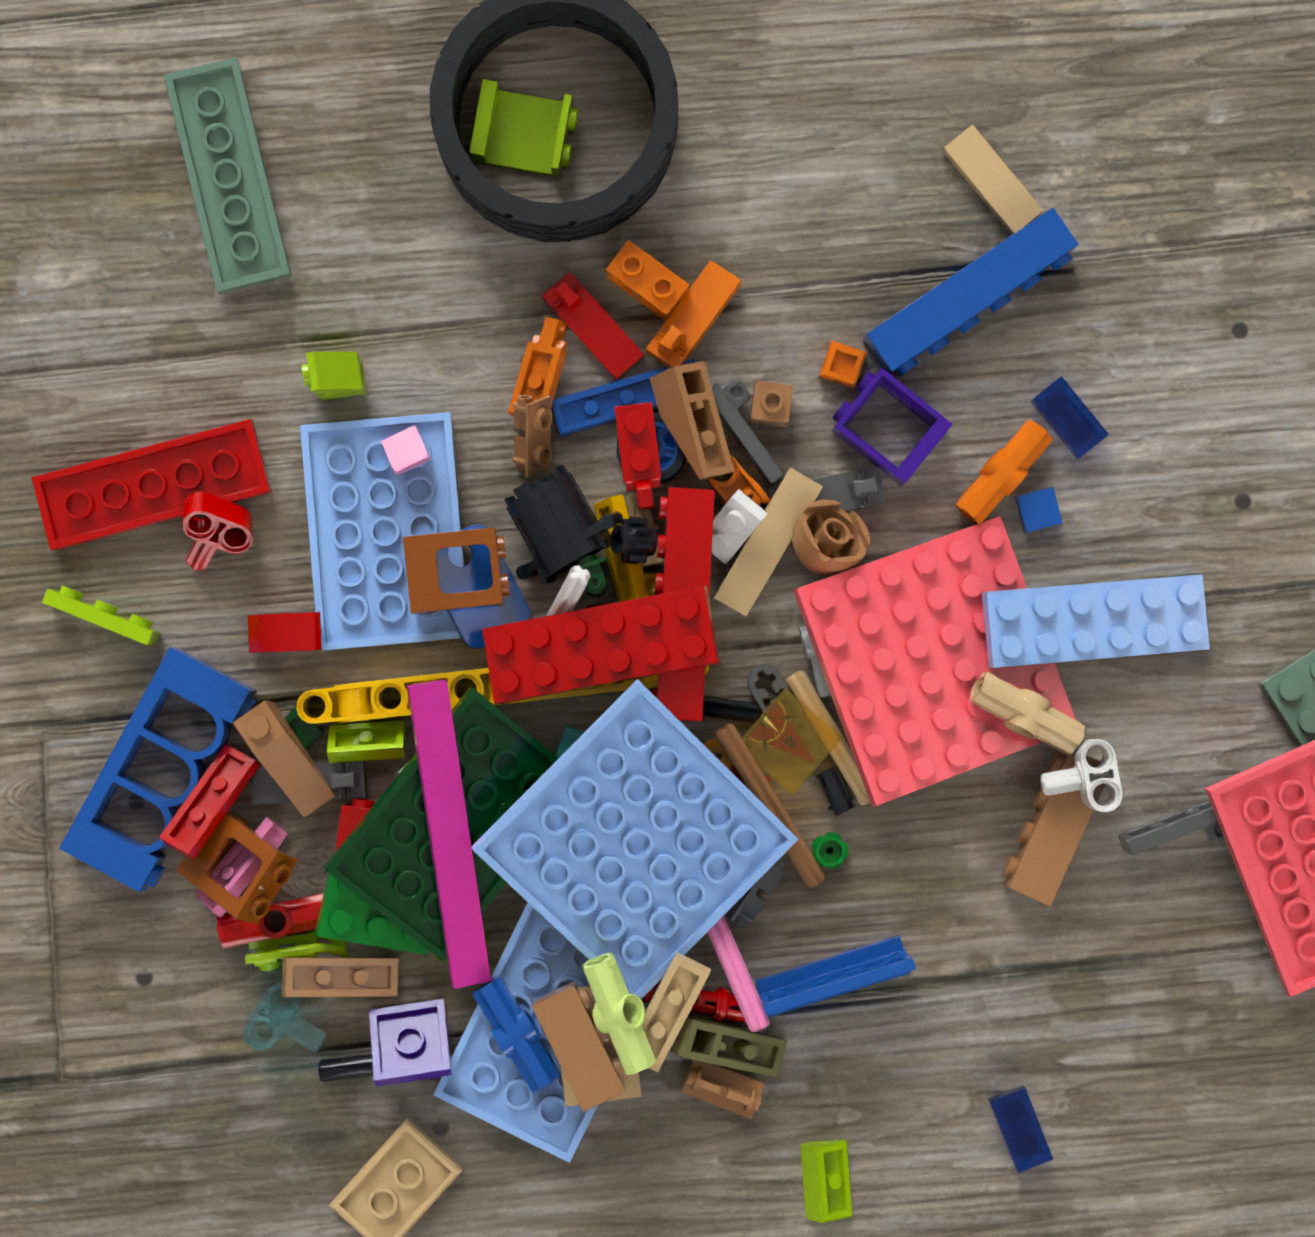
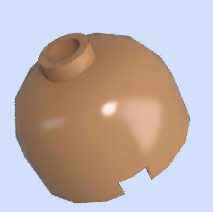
(829, 538)

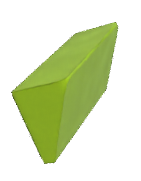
(826, 1180)

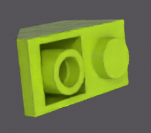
(334, 374)

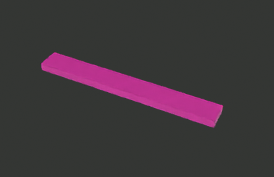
(449, 833)

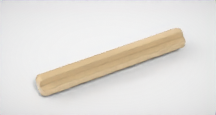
(841, 754)

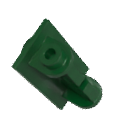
(597, 582)

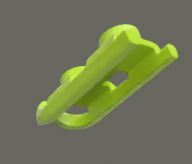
(306, 945)

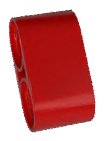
(213, 530)

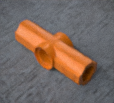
(1003, 472)

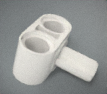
(1086, 778)

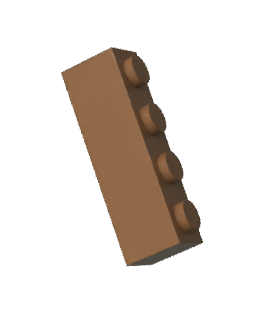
(1049, 838)

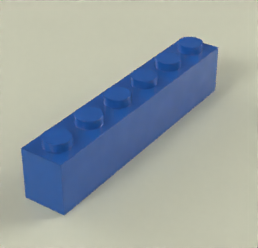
(970, 292)

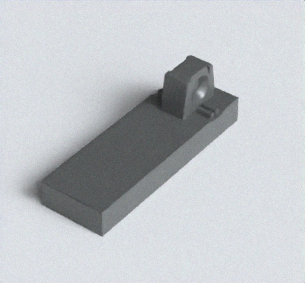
(729, 401)
(852, 489)
(344, 778)
(1172, 827)

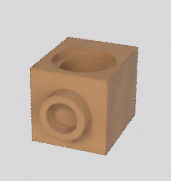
(771, 404)

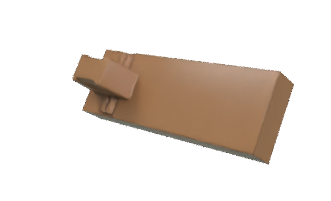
(340, 977)

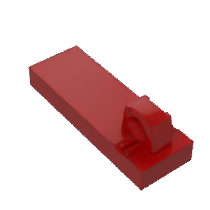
(593, 326)
(209, 801)

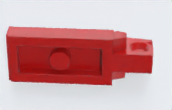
(638, 451)

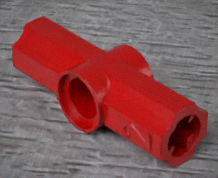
(300, 916)

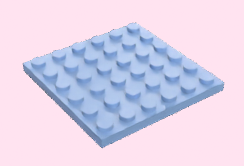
(635, 840)

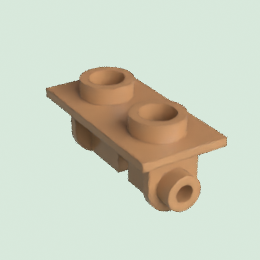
(533, 449)
(723, 1088)

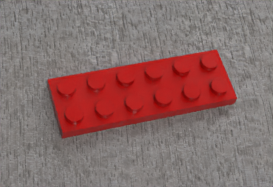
(149, 484)
(601, 645)

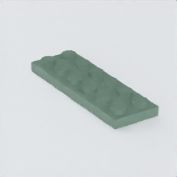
(227, 175)

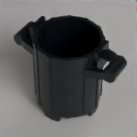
(557, 525)

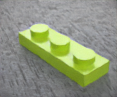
(102, 614)

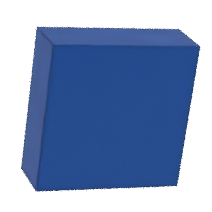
(1038, 510)

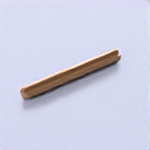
(757, 783)

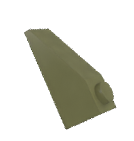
(729, 1045)

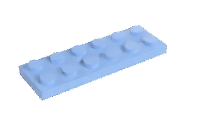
(1095, 621)

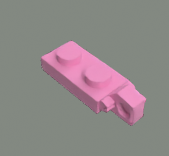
(241, 865)

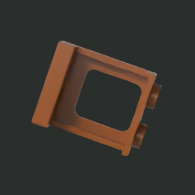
(423, 572)
(273, 873)

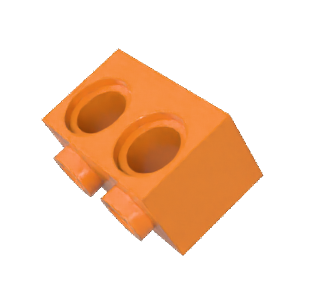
(646, 280)

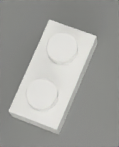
(735, 525)

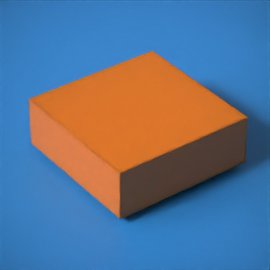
(842, 364)

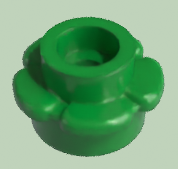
(833, 860)

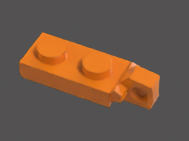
(542, 363)

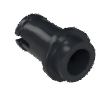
(835, 791)

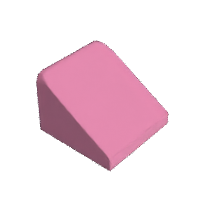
(406, 450)

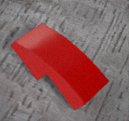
(284, 632)

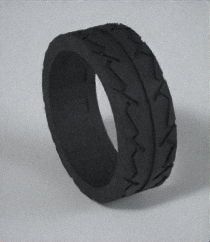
(575, 220)

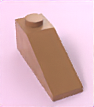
(692, 417)
(284, 757)

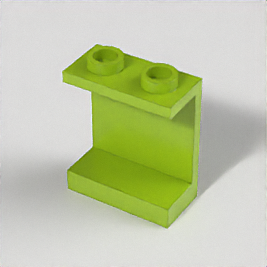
(522, 131)

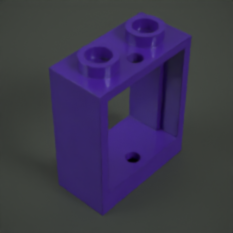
(937, 423)

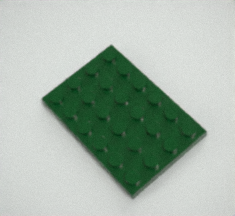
(390, 849)

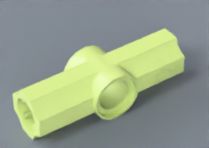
(619, 1013)

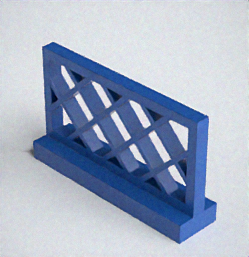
(834, 976)

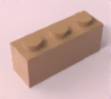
(580, 1045)

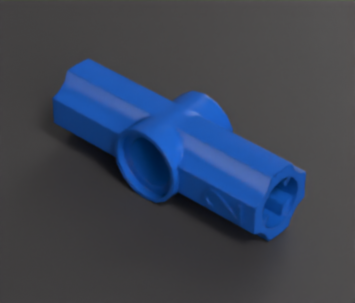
(516, 1033)

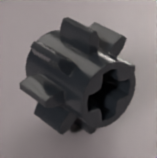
(634, 540)

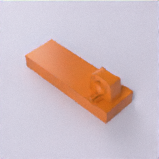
(693, 316)

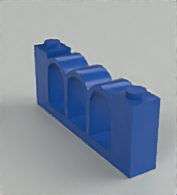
(112, 850)

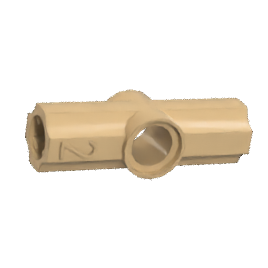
(1027, 713)

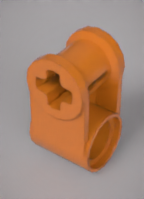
(738, 480)

